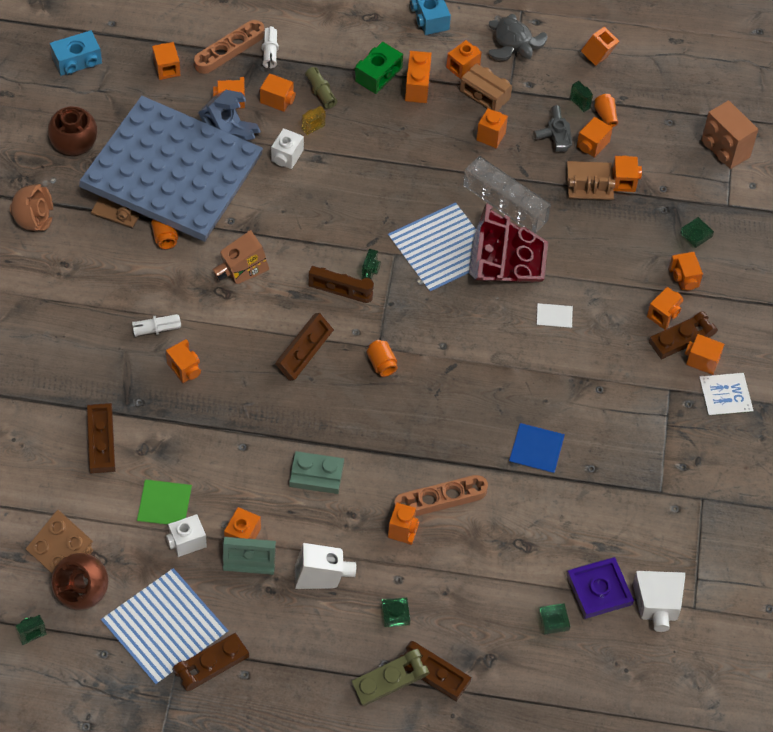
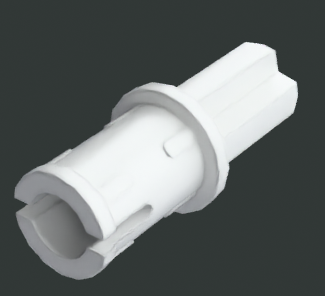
(270, 47)
(156, 325)

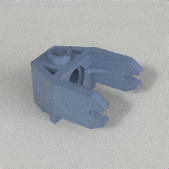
(222, 114)

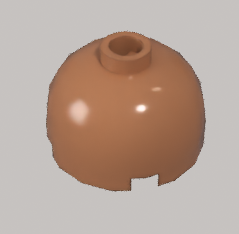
(31, 207)

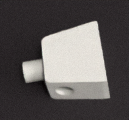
(321, 567)
(659, 596)

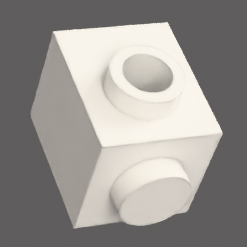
(287, 148)
(186, 535)

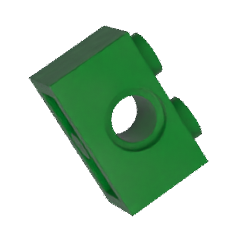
(378, 67)

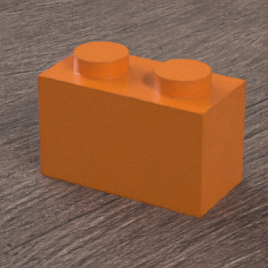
(418, 76)

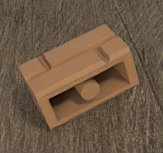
(486, 87)

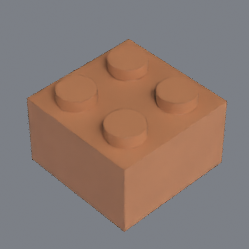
(729, 134)

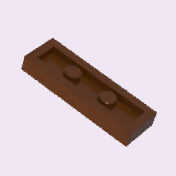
(304, 346)
(101, 438)

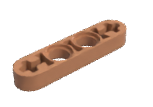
(226, 44)
(442, 500)

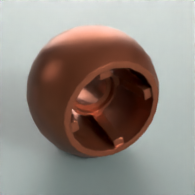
(72, 131)
(68, 581)

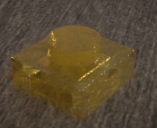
(313, 120)

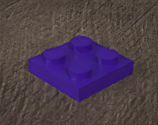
(600, 587)

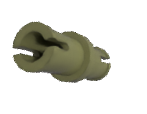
(321, 87)

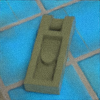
(390, 677)

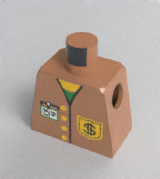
(242, 259)

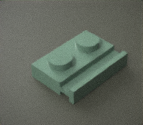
(316, 472)
(249, 555)

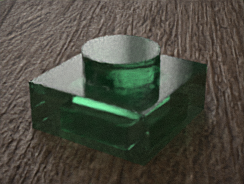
(581, 96)
(697, 232)
(371, 264)
(395, 612)
(554, 618)
(30, 629)

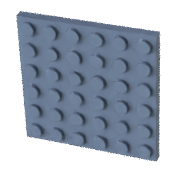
(171, 168)

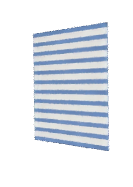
(438, 245)
(164, 625)

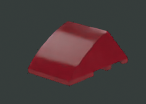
(506, 251)

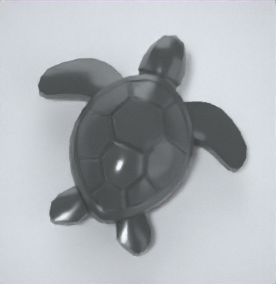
(515, 38)

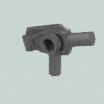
(558, 129)

